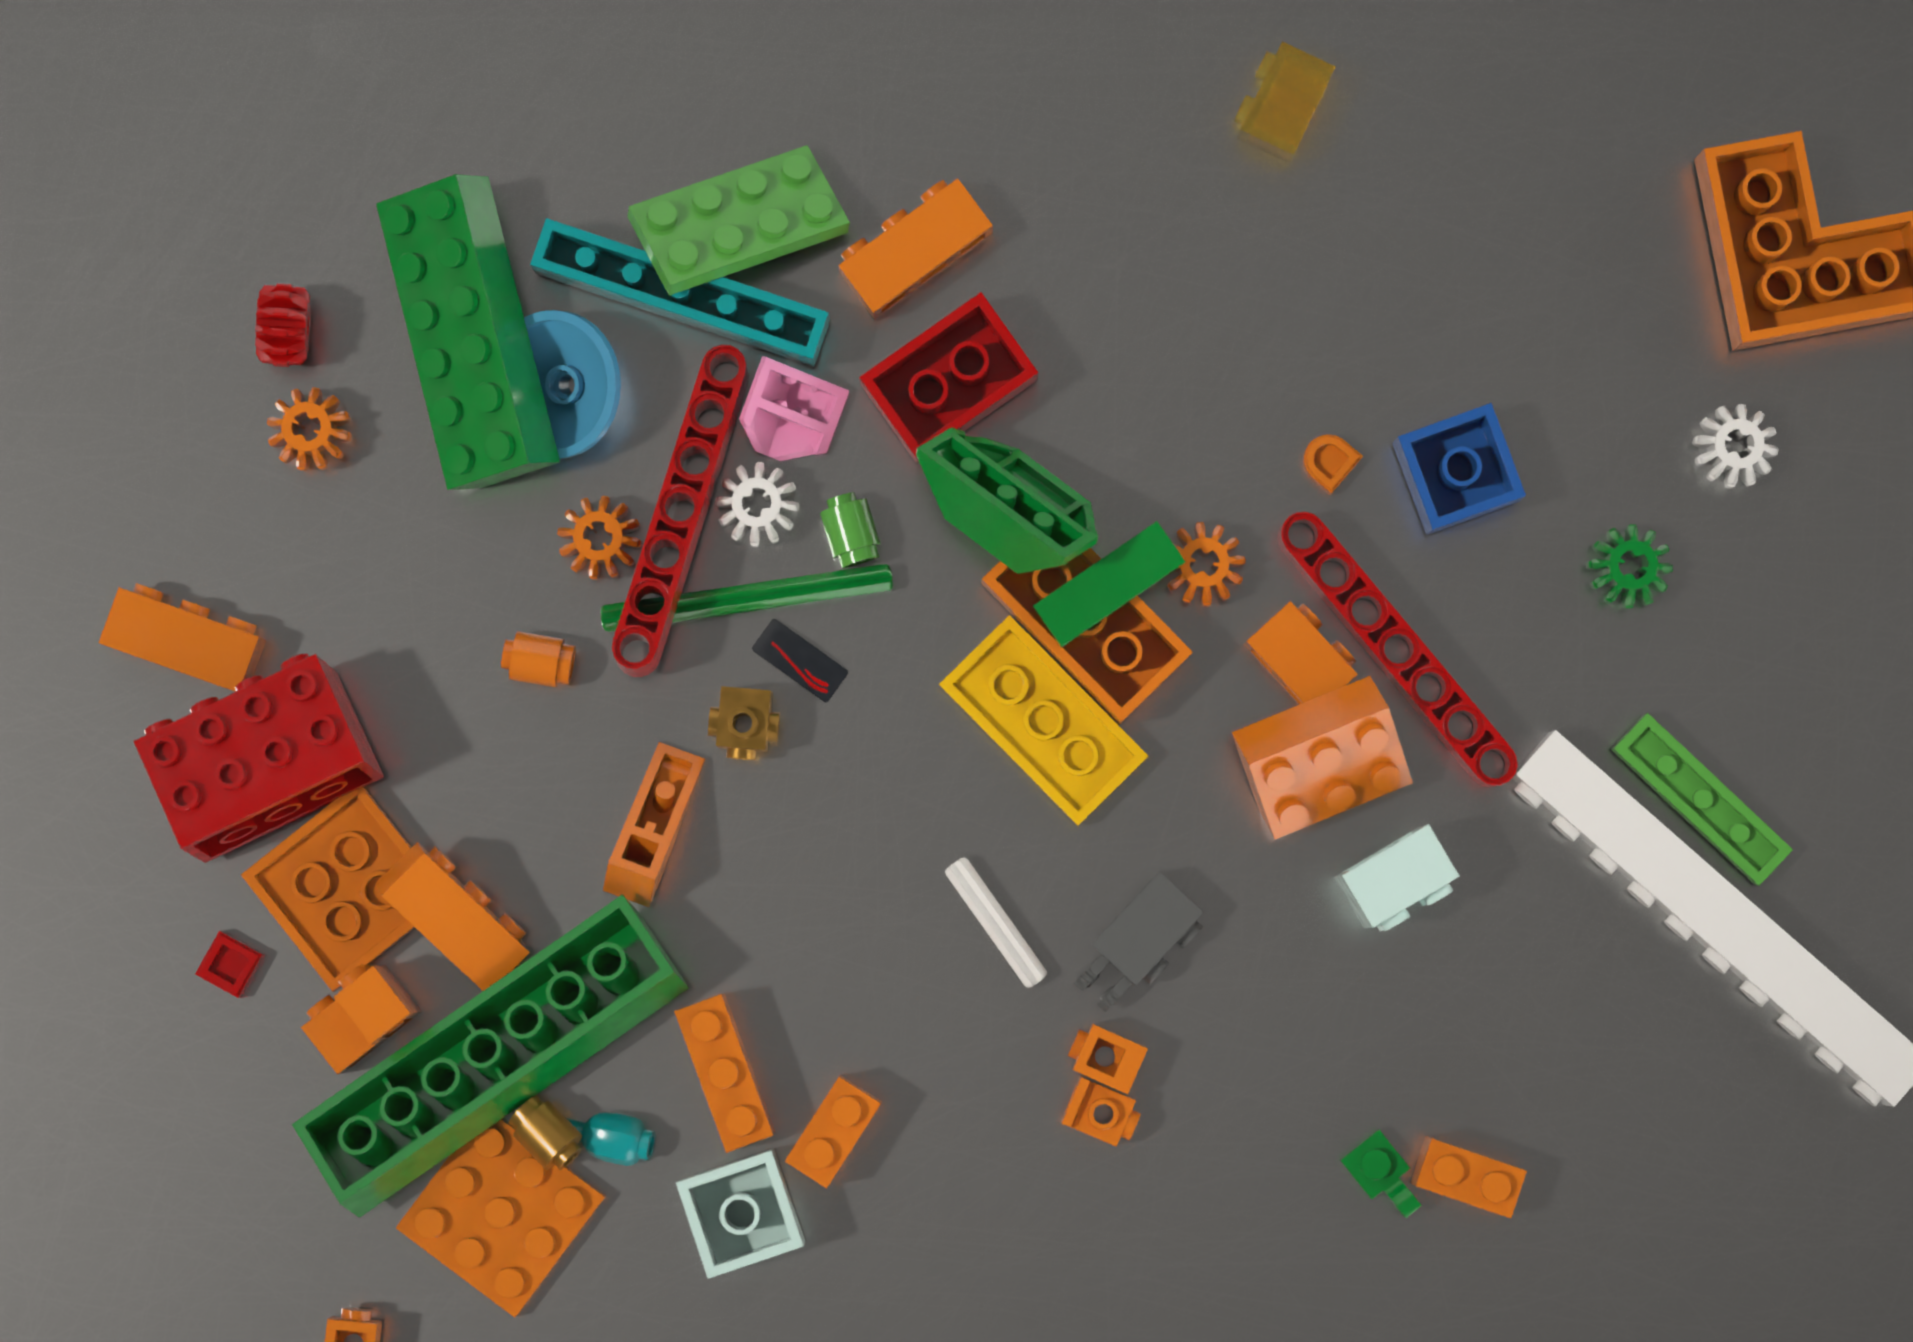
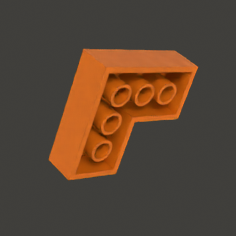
(1775, 261)

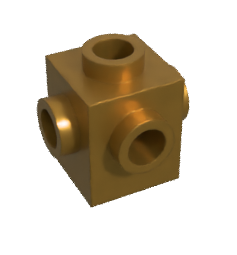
(735, 704)

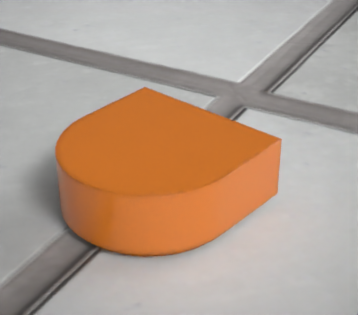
(1329, 461)

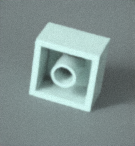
(1396, 878)
(740, 1213)

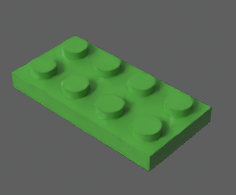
(738, 219)

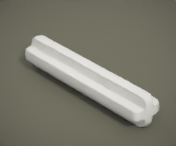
(996, 922)

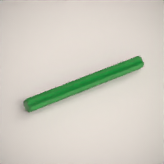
(763, 595)

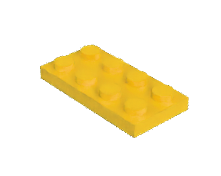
(1043, 720)

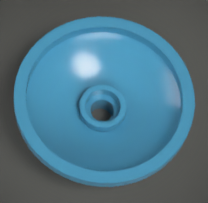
(568, 348)

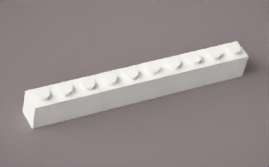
(1719, 918)

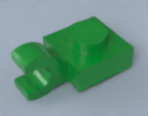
(1378, 1169)

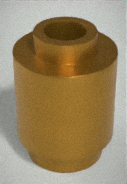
(546, 1133)

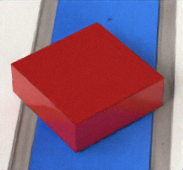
(229, 964)

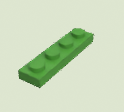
(1702, 799)

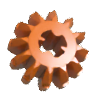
(320, 414)
(612, 527)
(1206, 547)

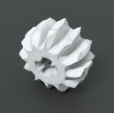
(1739, 429)
(746, 492)

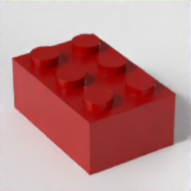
(949, 375)

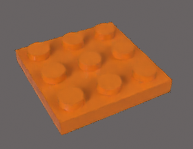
(325, 887)
(500, 1216)

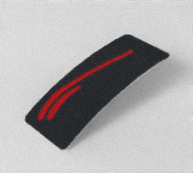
(800, 660)

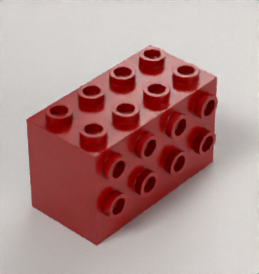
(257, 757)

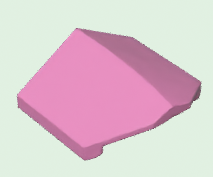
(790, 411)

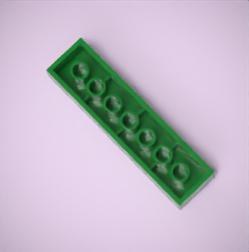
(489, 1056)

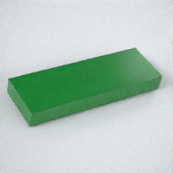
(1109, 584)

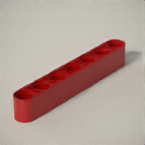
(676, 487)
(1420, 659)

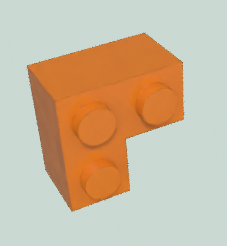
(360, 1017)

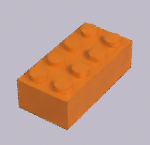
(1115, 659)

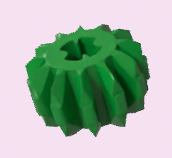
(1632, 549)

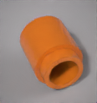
(538, 659)

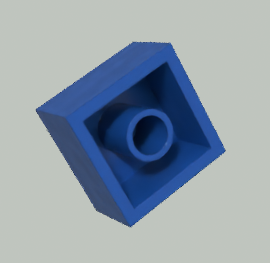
(1459, 468)

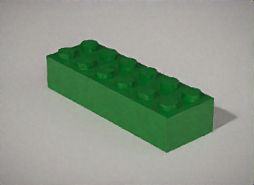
(467, 332)

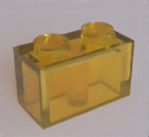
(1284, 101)

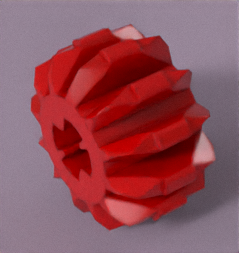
(282, 324)

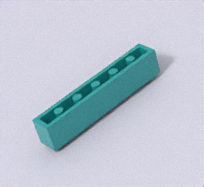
(715, 306)

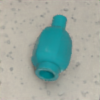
(616, 1138)

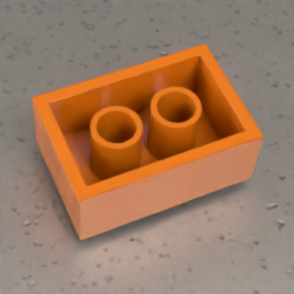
(1322, 757)

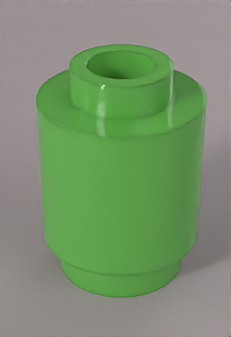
(850, 530)

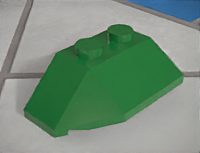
(1007, 501)

